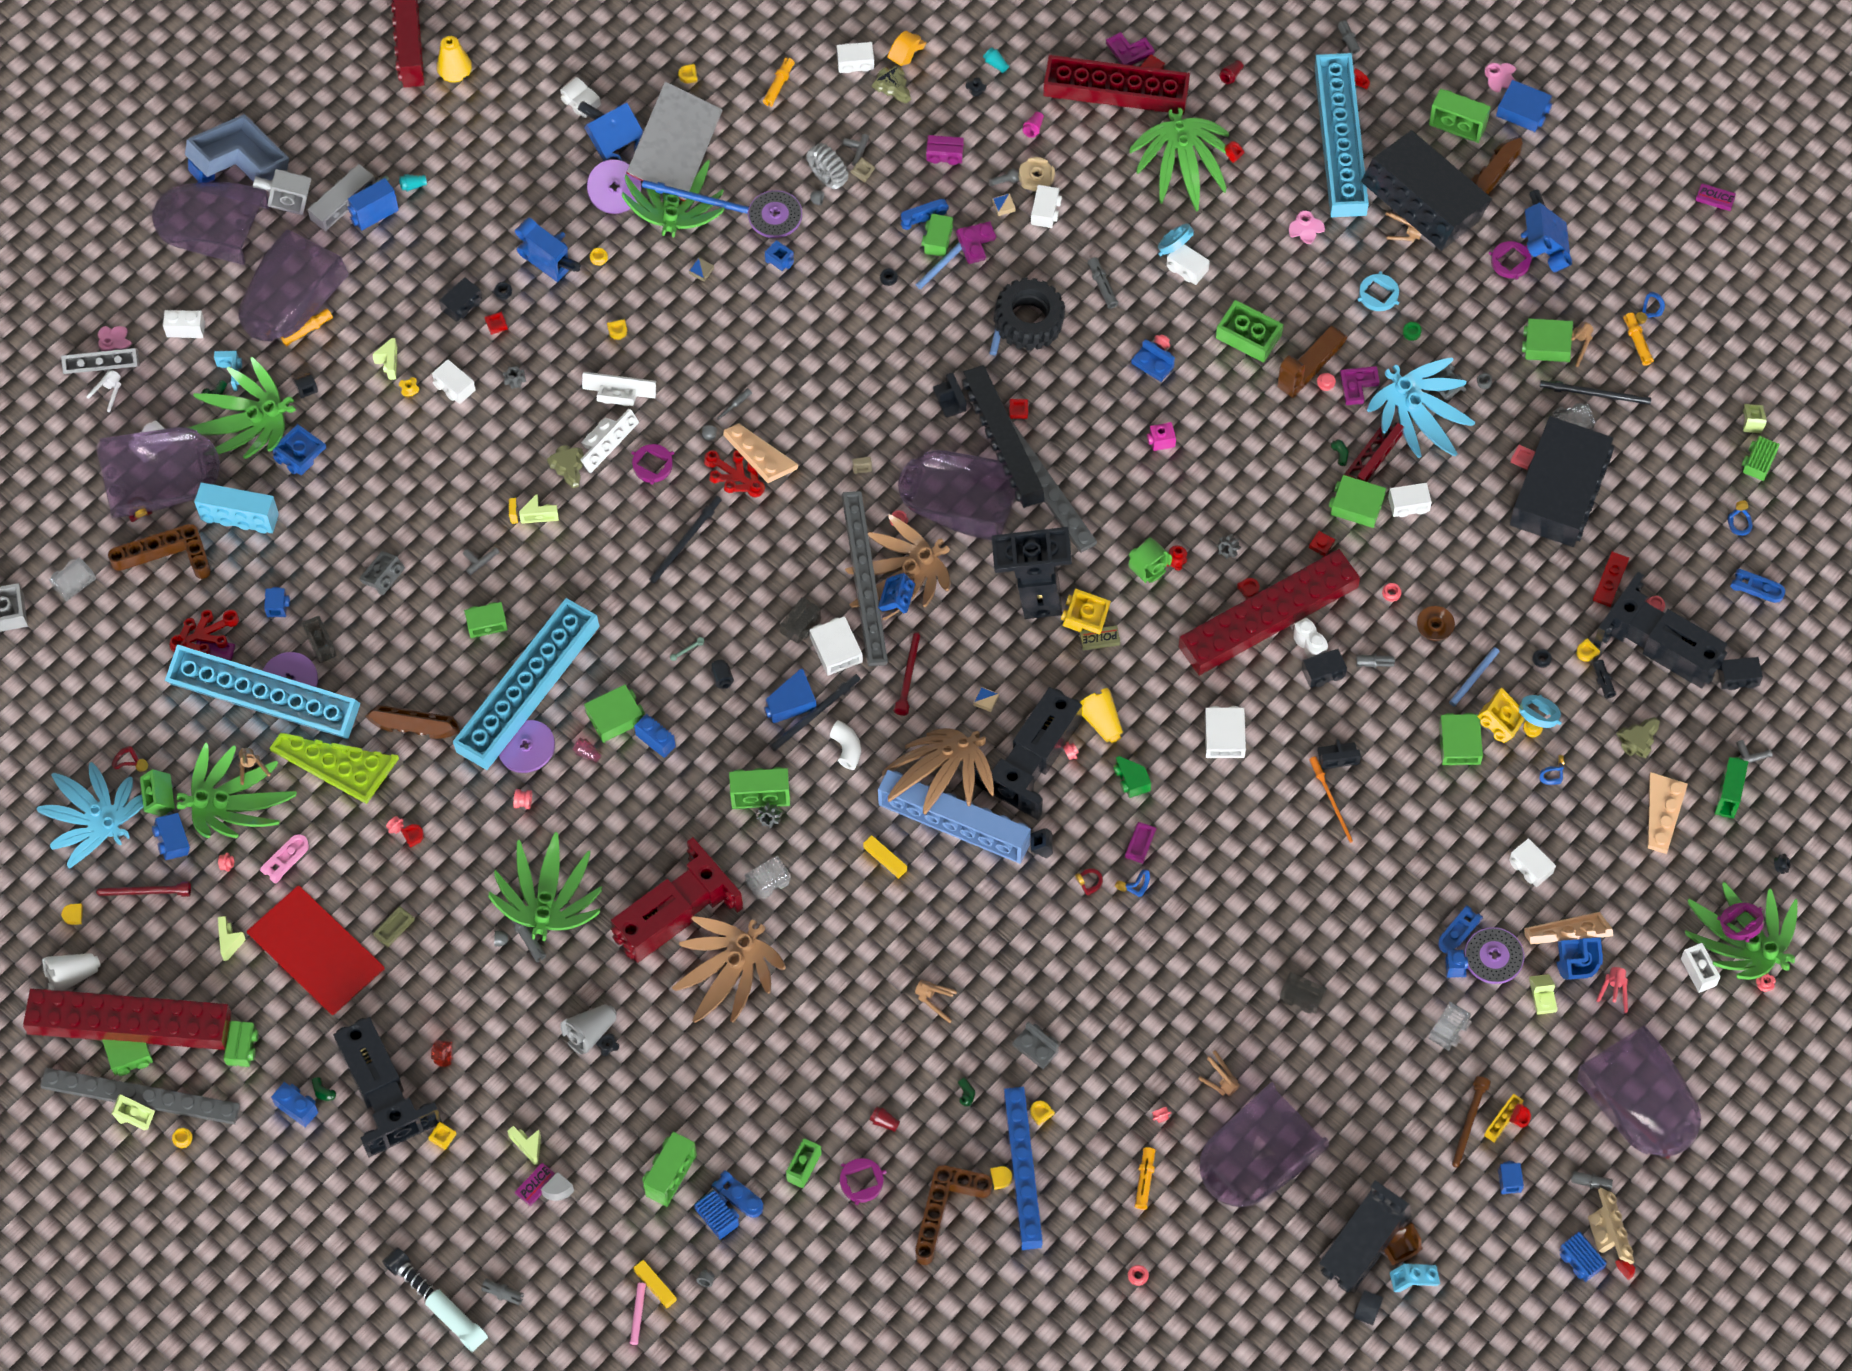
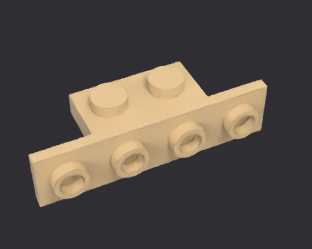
(1609, 1229)

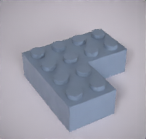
(239, 144)

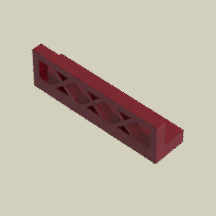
(1378, 456)

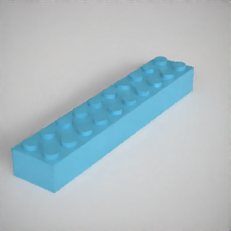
(1341, 135)
(526, 684)
(262, 691)

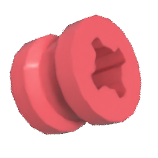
(522, 799)

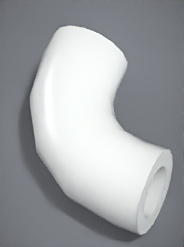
(850, 744)

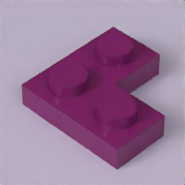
(1127, 53)
(972, 238)
(1354, 380)

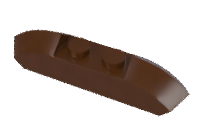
(1498, 164)
(407, 720)

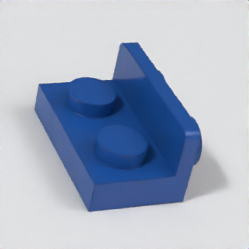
(1154, 360)
(897, 593)

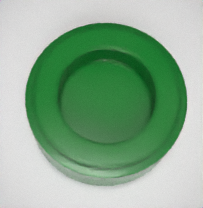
(1412, 331)

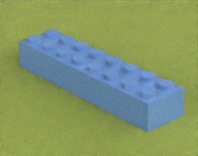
(958, 819)

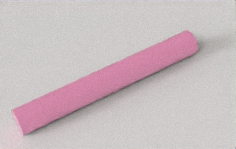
(637, 1313)

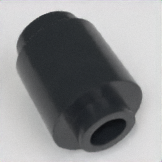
(722, 674)

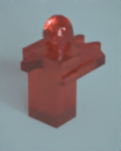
(442, 1053)

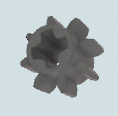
(514, 377)
(1233, 544)
(769, 815)

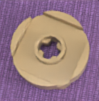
(1033, 165)

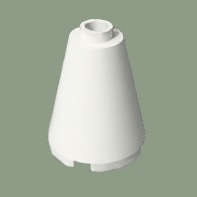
(69, 970)

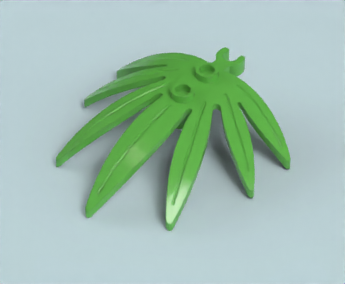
(1183, 136)
(669, 212)
(260, 415)
(213, 803)
(543, 911)
(1761, 951)

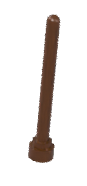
(1480, 1085)

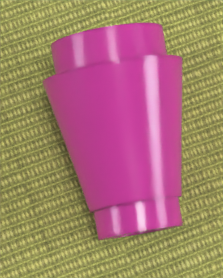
(1032, 126)

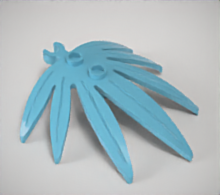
(1407, 395)
(100, 816)

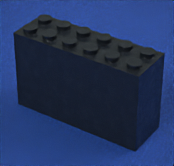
(1426, 190)
(1562, 482)

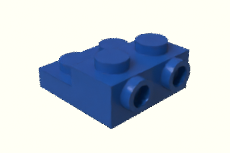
(298, 450)

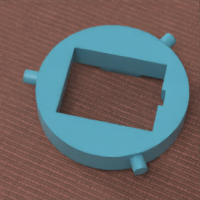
(1175, 239)
(1385, 282)
(1545, 706)

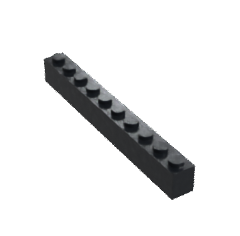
(1003, 437)

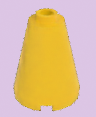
(452, 60)
(1102, 715)

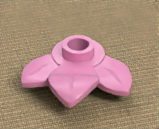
(1501, 77)
(1306, 229)
(113, 338)

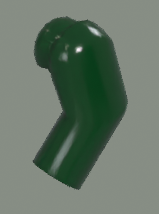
(219, 389)
(1343, 451)
(321, 1092)
(968, 1092)

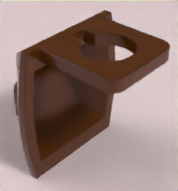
(1404, 1245)

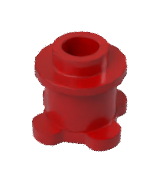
(1178, 557)

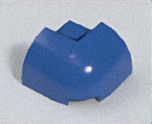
(1579, 958)

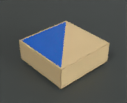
(1003, 204)
(986, 699)

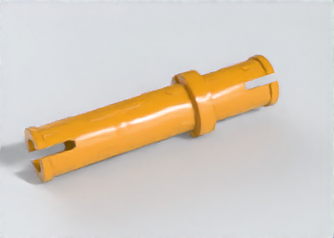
(780, 78)
(313, 323)
(1635, 332)
(1145, 1176)

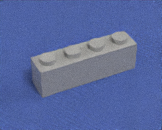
(335, 201)
(100, 361)

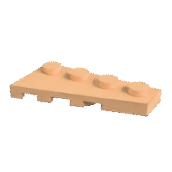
(762, 456)
(1664, 807)
(1574, 928)

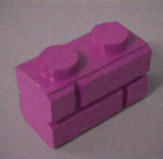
(945, 149)

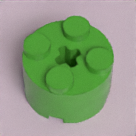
(1149, 560)

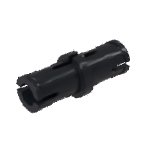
(1606, 685)

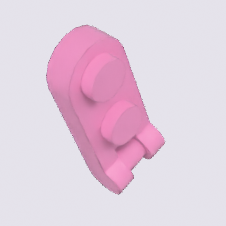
(285, 857)

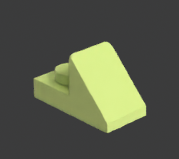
(388, 356)
(1754, 418)
(534, 513)
(228, 940)
(1543, 994)
(132, 1112)
(529, 1147)

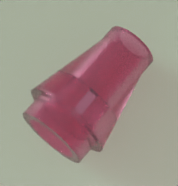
(587, 750)

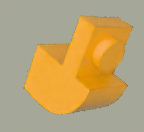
(905, 47)

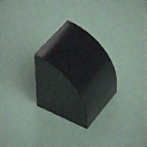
(305, 385)
(1042, 842)
(1368, 1307)

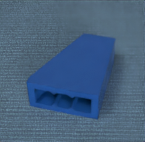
(790, 699)

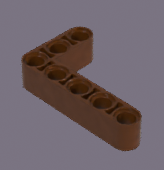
(1297, 373)
(163, 549)
(939, 1205)

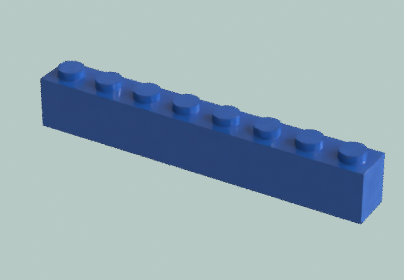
(1023, 1168)

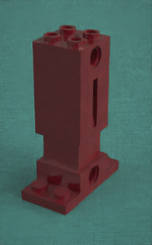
(672, 904)

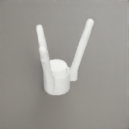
(110, 380)

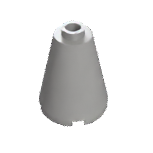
(588, 1027)

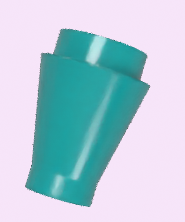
(996, 60)
(409, 182)

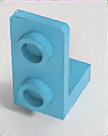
(229, 359)
(1414, 1274)

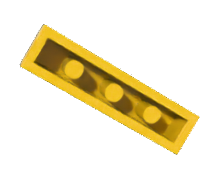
(885, 856)
(1502, 1119)
(655, 1284)

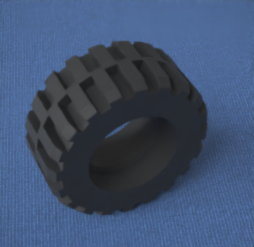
(1034, 294)

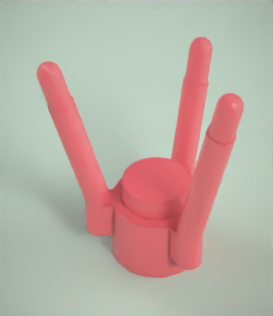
(1616, 979)

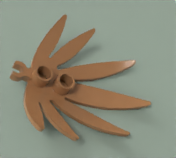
(918, 566)
(945, 749)
(740, 956)

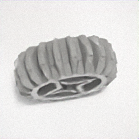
(827, 166)

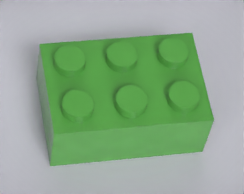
(1459, 115)
(1249, 331)
(758, 787)
(669, 1168)

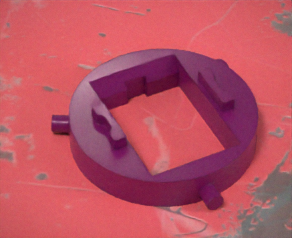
(1501, 250)
(658, 451)
(1750, 930)
(855, 1166)

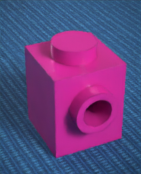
(1161, 436)

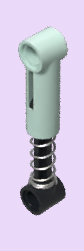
(468, 1332)

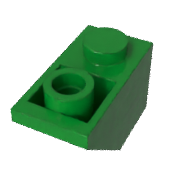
(1133, 777)

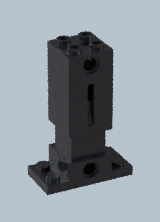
(1034, 561)
(1664, 636)
(1035, 751)
(381, 1089)

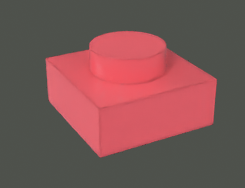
(1523, 457)

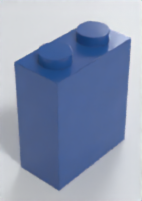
(1524, 106)
(372, 204)

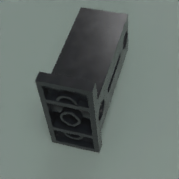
(1365, 1237)

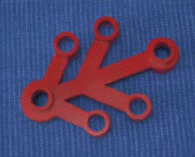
(754, 487)
(230, 619)

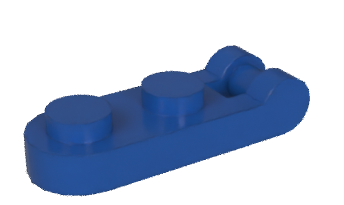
(923, 213)
(1758, 586)
(1459, 930)
(738, 1195)

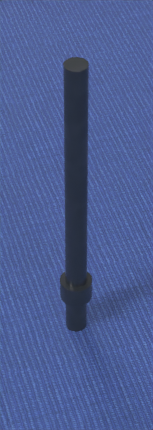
(1558, 386)
(707, 512)
(842, 689)

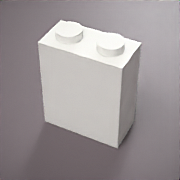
(836, 645)
(1225, 732)

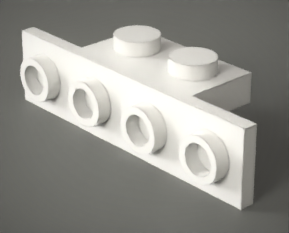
(618, 388)
(606, 438)

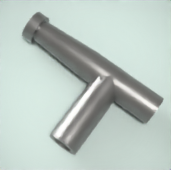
(856, 144)
(478, 563)
(1754, 757)

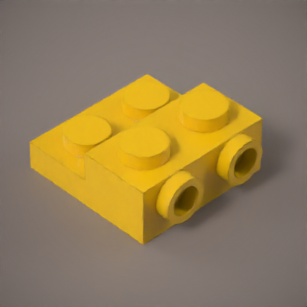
(1085, 612)
(1501, 716)

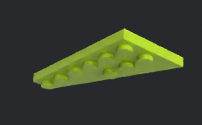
(340, 765)

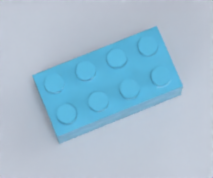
(236, 508)

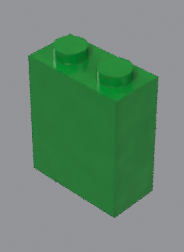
(1731, 787)

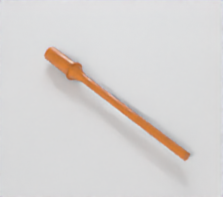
(1320, 775)

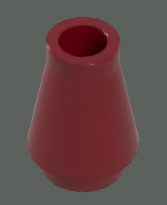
(1230, 72)
(884, 1119)

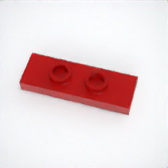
(1611, 579)

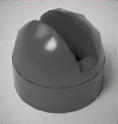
(817, 197)
(1482, 379)
(709, 432)
(500, 938)
(705, 1279)

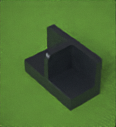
(950, 396)
(1338, 755)

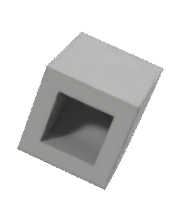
(557, 1188)

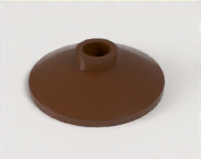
(1435, 616)

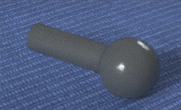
(1012, 176)

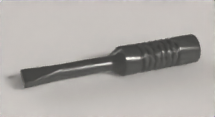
(736, 402)

